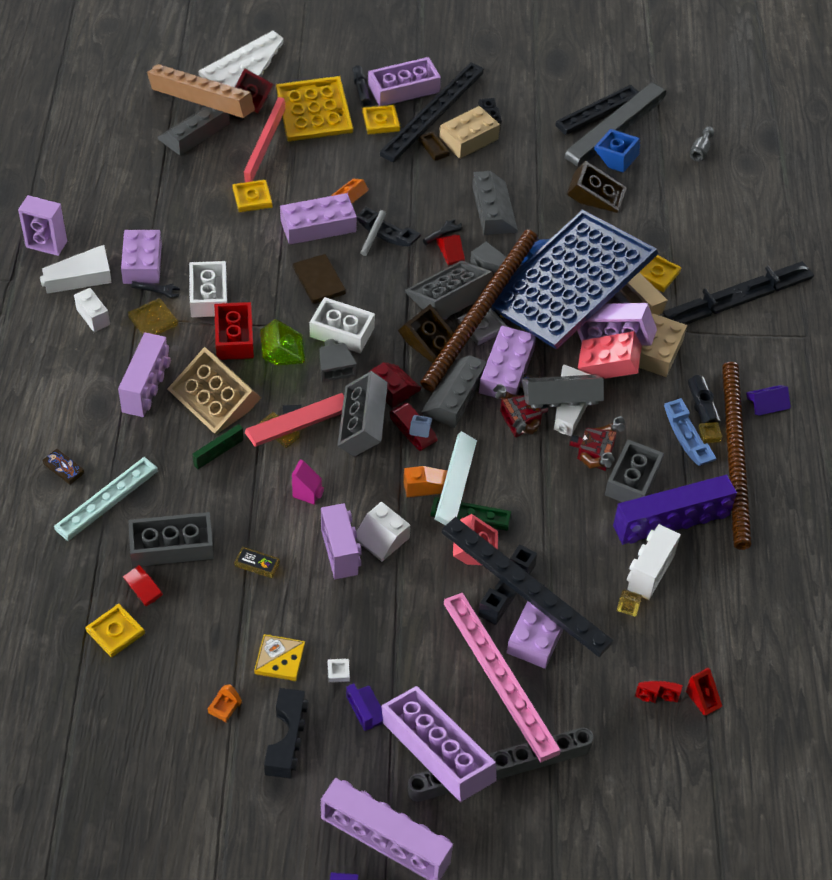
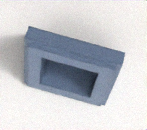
(420, 426)

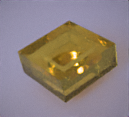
(710, 432)

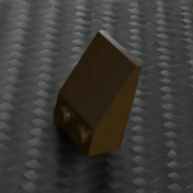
(596, 188)
(427, 333)

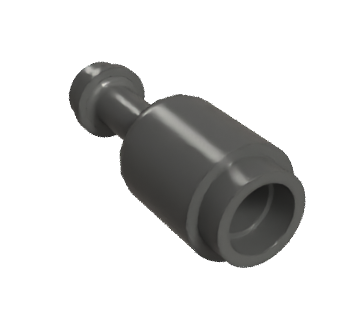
(702, 145)

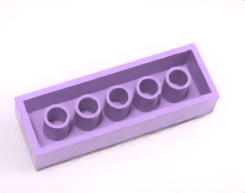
(439, 743)
(386, 830)

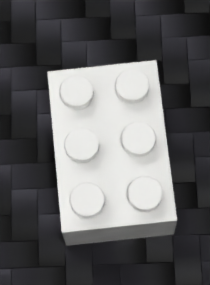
(207, 287)
(342, 324)
(652, 561)

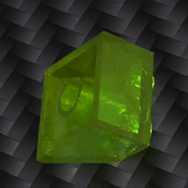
(281, 344)

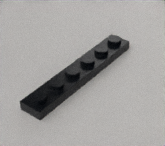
(596, 110)

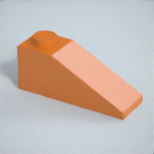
(423, 481)

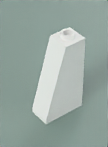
(77, 272)
(568, 416)

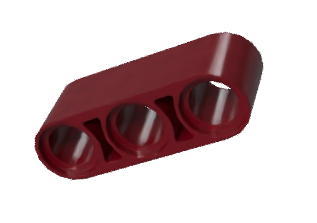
(402, 419)

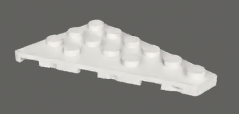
(253, 56)

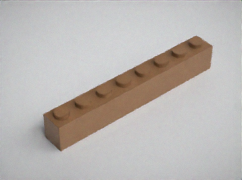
(201, 91)

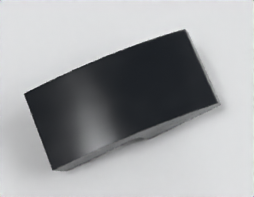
(489, 105)

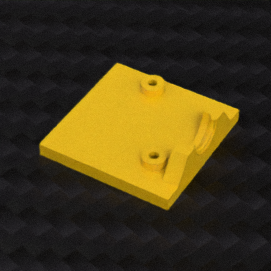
(314, 108)

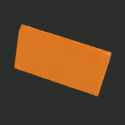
(354, 189)

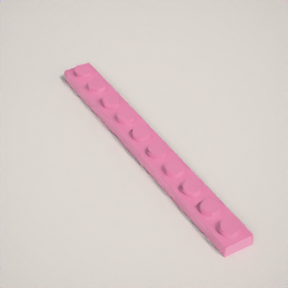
(502, 678)

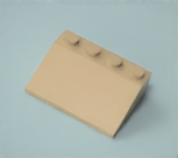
(213, 392)

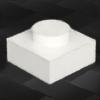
(338, 670)

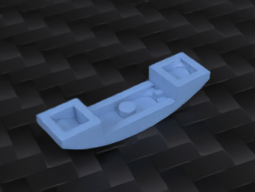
(687, 434)

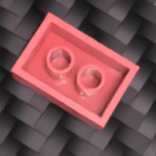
(611, 355)

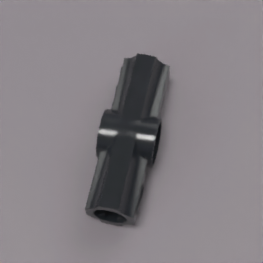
(703, 399)

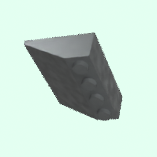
(451, 288)

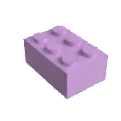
(42, 225)
(141, 256)
(340, 541)
(534, 637)

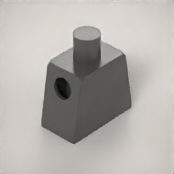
(336, 361)

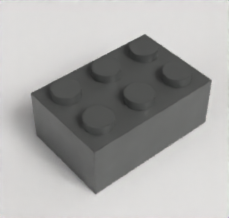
(634, 472)

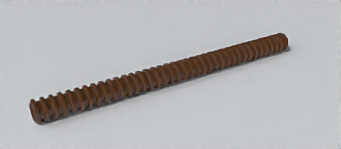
(478, 310)
(736, 455)

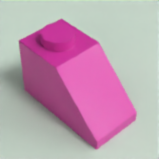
(306, 483)

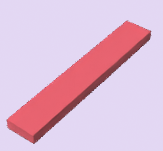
(264, 140)
(295, 420)

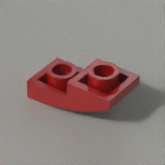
(143, 585)
(649, 690)

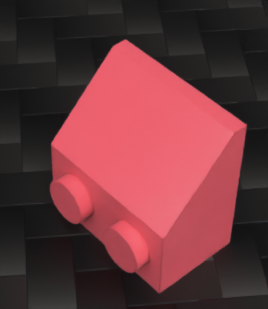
(481, 529)

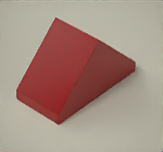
(451, 249)
(704, 692)

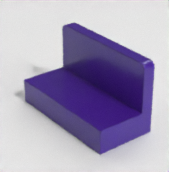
(770, 399)
(365, 706)

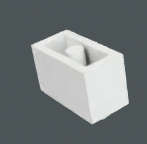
(92, 309)

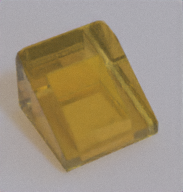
(629, 602)

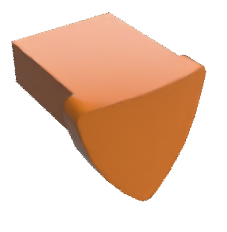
(225, 703)

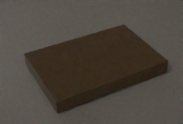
(319, 278)

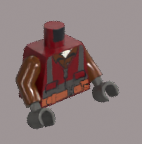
(517, 413)
(597, 444)

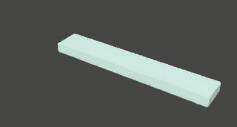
(456, 478)
(105, 499)

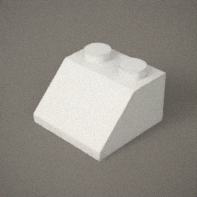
(382, 531)

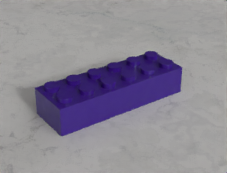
(675, 508)

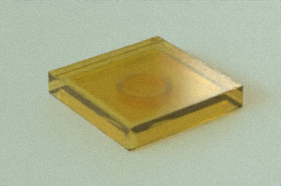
(153, 317)

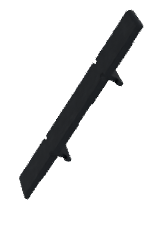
(740, 293)

